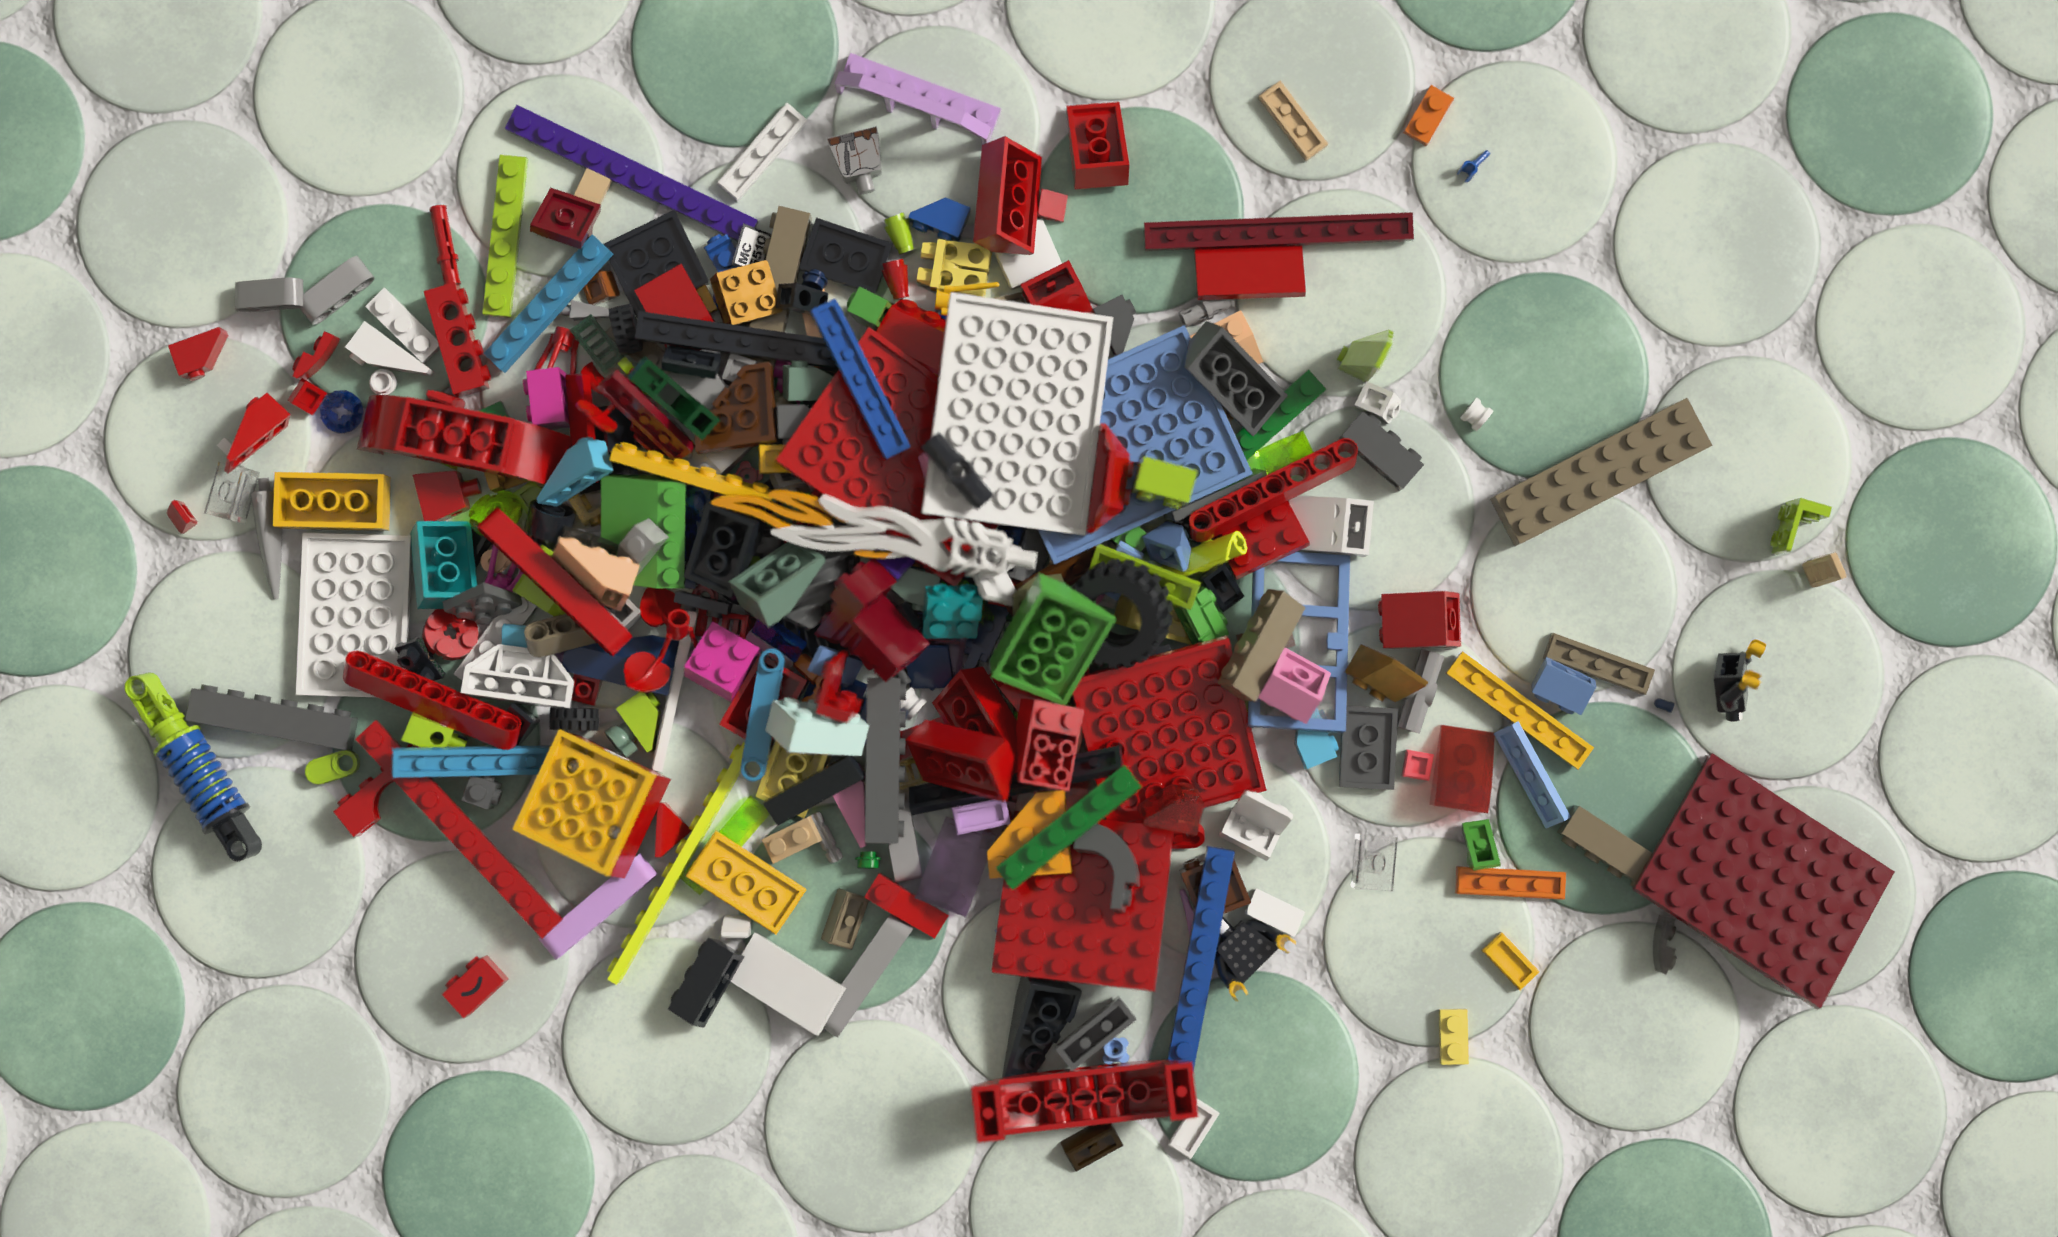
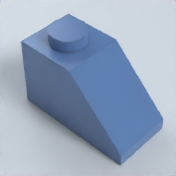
(1169, 545)

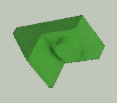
(1480, 845)

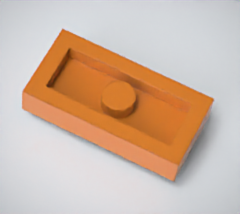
(1428, 115)

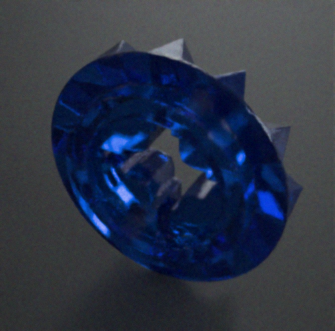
(347, 422)

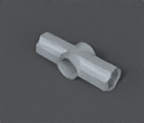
(1416, 704)

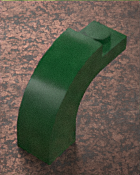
(673, 398)

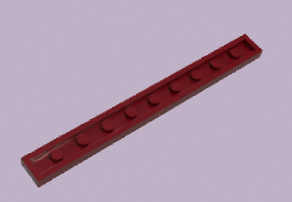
(1278, 231)

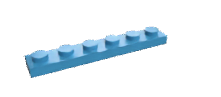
(548, 303)
(467, 761)

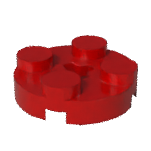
(443, 645)

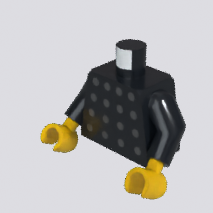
(1733, 680)
(1245, 951)

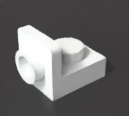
(1379, 402)

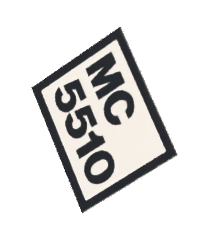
(750, 246)

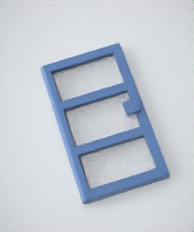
(1320, 635)

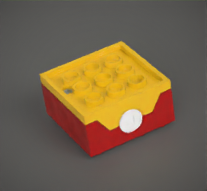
(591, 804)

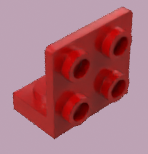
(831, 702)

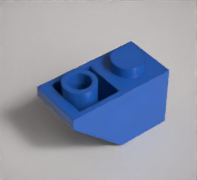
(942, 217)

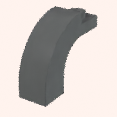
(1109, 845)

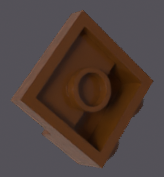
(1236, 894)

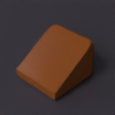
(601, 288)

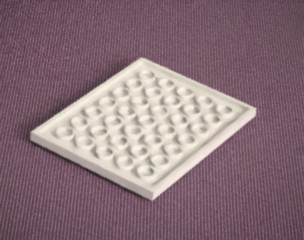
(1023, 409)

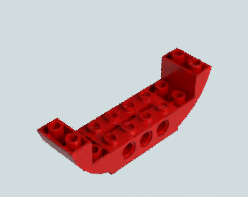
(461, 438)

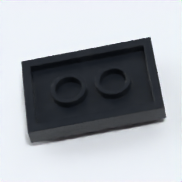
(846, 255)

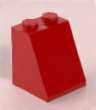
(1420, 620)

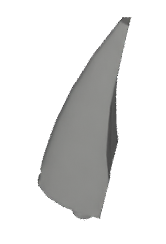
(268, 536)

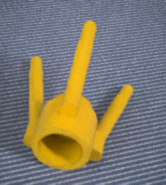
(942, 295)

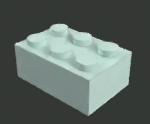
(803, 731)

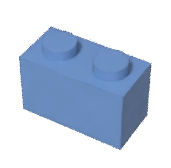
(1563, 686)

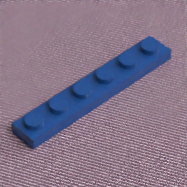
(860, 379)

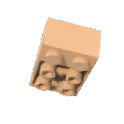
(600, 574)

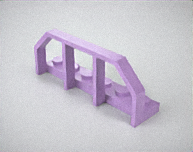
(919, 94)

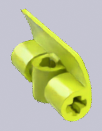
(1213, 553)

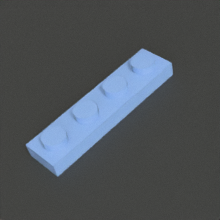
(1532, 775)

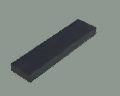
(814, 789)

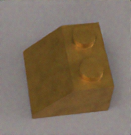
(1383, 675)

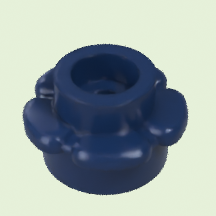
(814, 279)

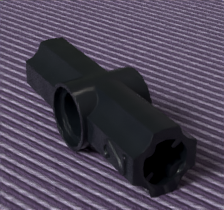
(944, 457)

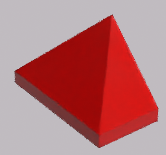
(669, 829)

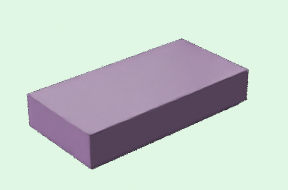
(980, 816)

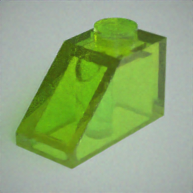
(1283, 452)

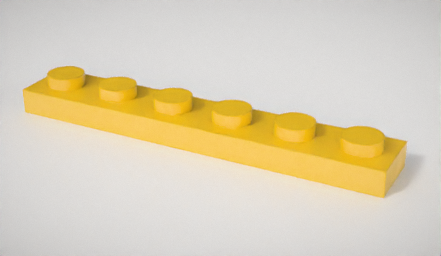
(682, 471)
(1518, 708)

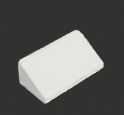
(1274, 912)

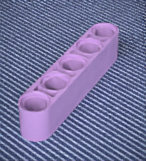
(597, 907)

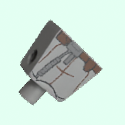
(858, 157)

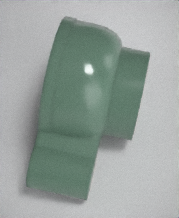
(622, 739)

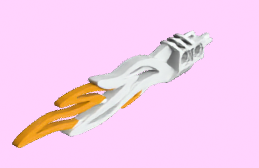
(863, 525)

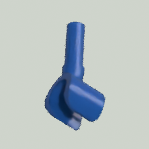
(1470, 167)

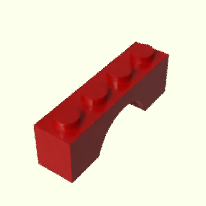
(362, 809)

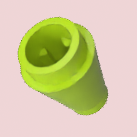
(899, 232)

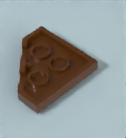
(744, 412)

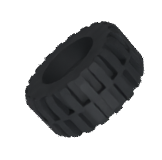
(1148, 598)

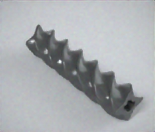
(809, 609)

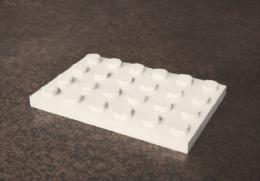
(350, 600)

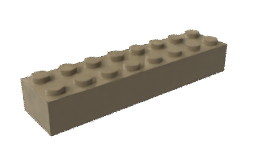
(1601, 472)

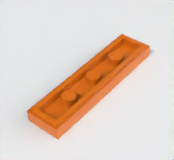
(1510, 882)

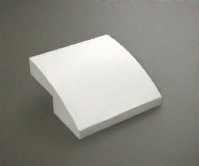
(1021, 268)

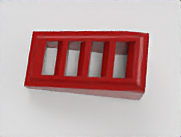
(445, 398)
(746, 625)

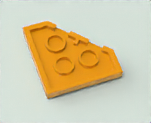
(1032, 819)

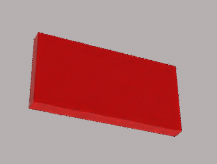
(1250, 272)

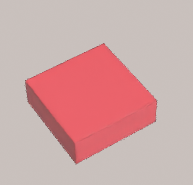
(1417, 765)

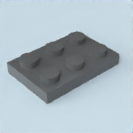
(1369, 748)

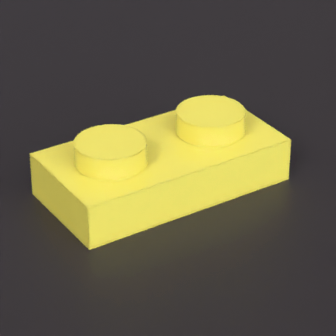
(1453, 1036)

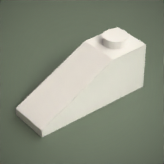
(379, 351)

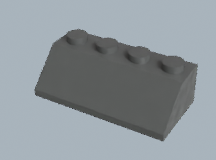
(1232, 377)

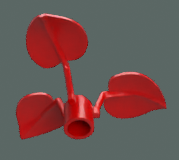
(601, 418)
(657, 608)

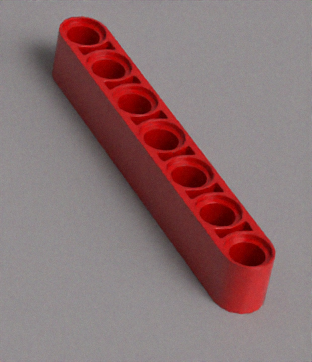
(1280, 479)
(554, 581)
(431, 700)

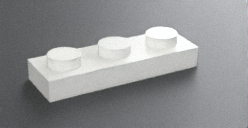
(403, 325)

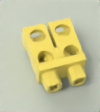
(955, 265)

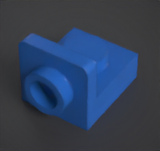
(721, 252)

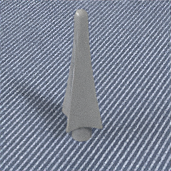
(581, 310)

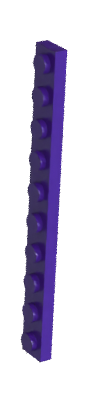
(628, 173)

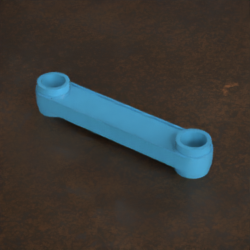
(765, 691)

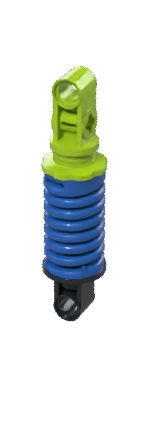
(193, 771)

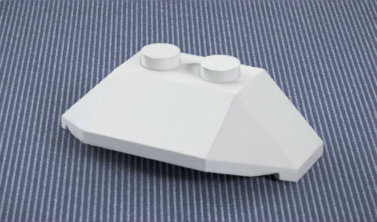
(518, 677)

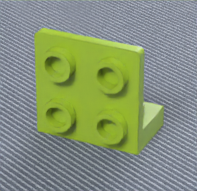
(1790, 515)

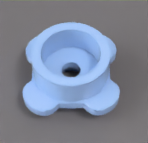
(1121, 1056)

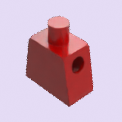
(444, 494)

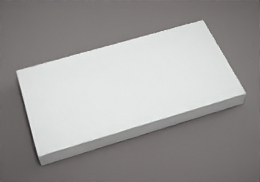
(787, 984)

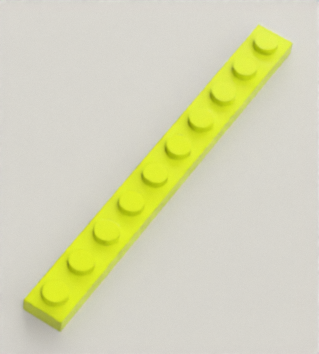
(672, 872)

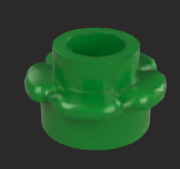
(868, 860)

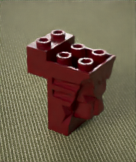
(870, 623)

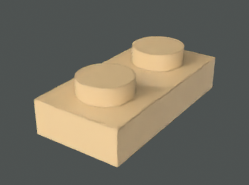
(791, 839)

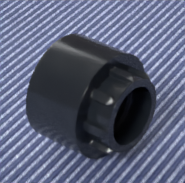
(546, 522)

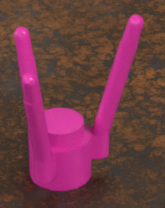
(501, 580)

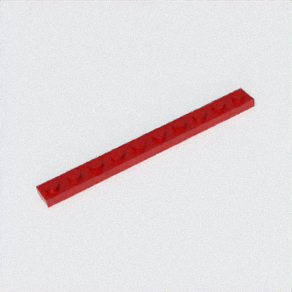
(464, 835)

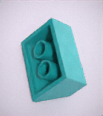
(442, 561)

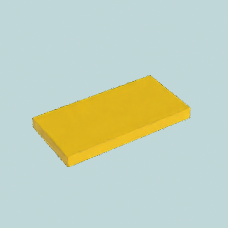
(745, 882)

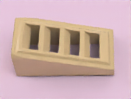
(1824, 569)

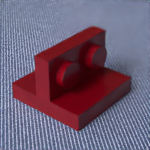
(565, 218)

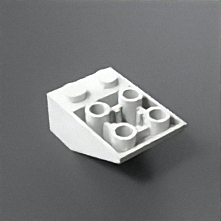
(1335, 524)

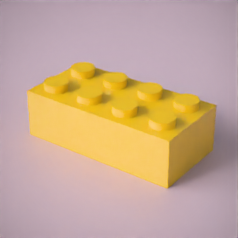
(331, 501)

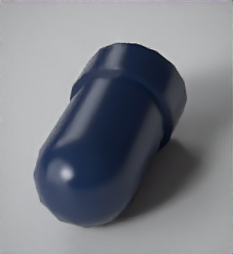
(1664, 705)

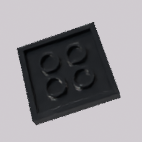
(651, 252)

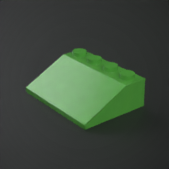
(636, 498)
(1050, 641)

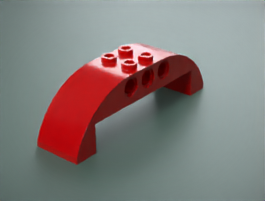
(1084, 1097)

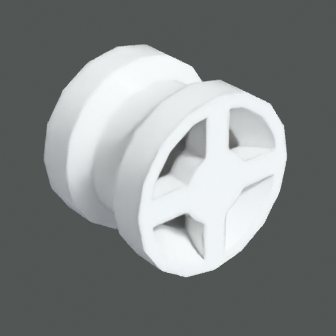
(1476, 414)
(912, 704)

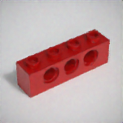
(439, 302)

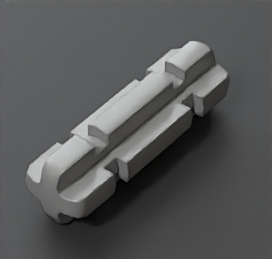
(828, 842)

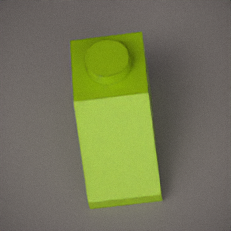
(643, 718)

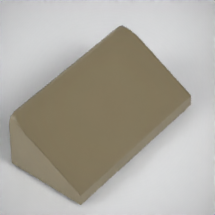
(844, 919)

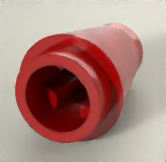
(896, 277)

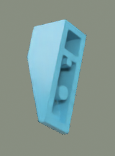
(576, 471)

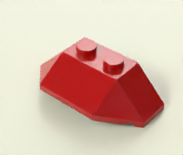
(1109, 480)

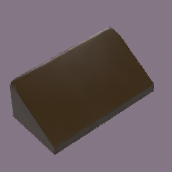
(1091, 1144)

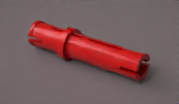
(447, 258)

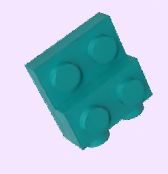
(951, 611)

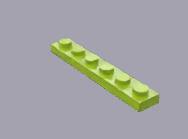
(505, 236)

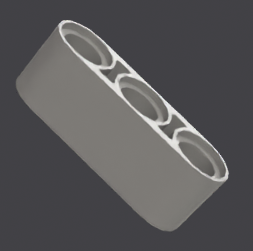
(336, 290)
(269, 294)
(905, 853)

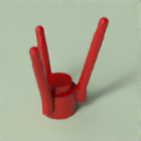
(561, 341)

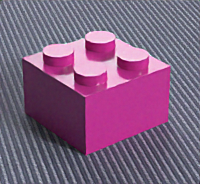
(547, 398)
(721, 661)

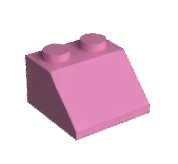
(1295, 686)

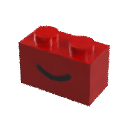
(474, 986)

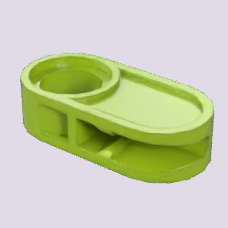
(327, 767)

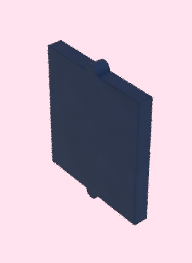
(931, 668)

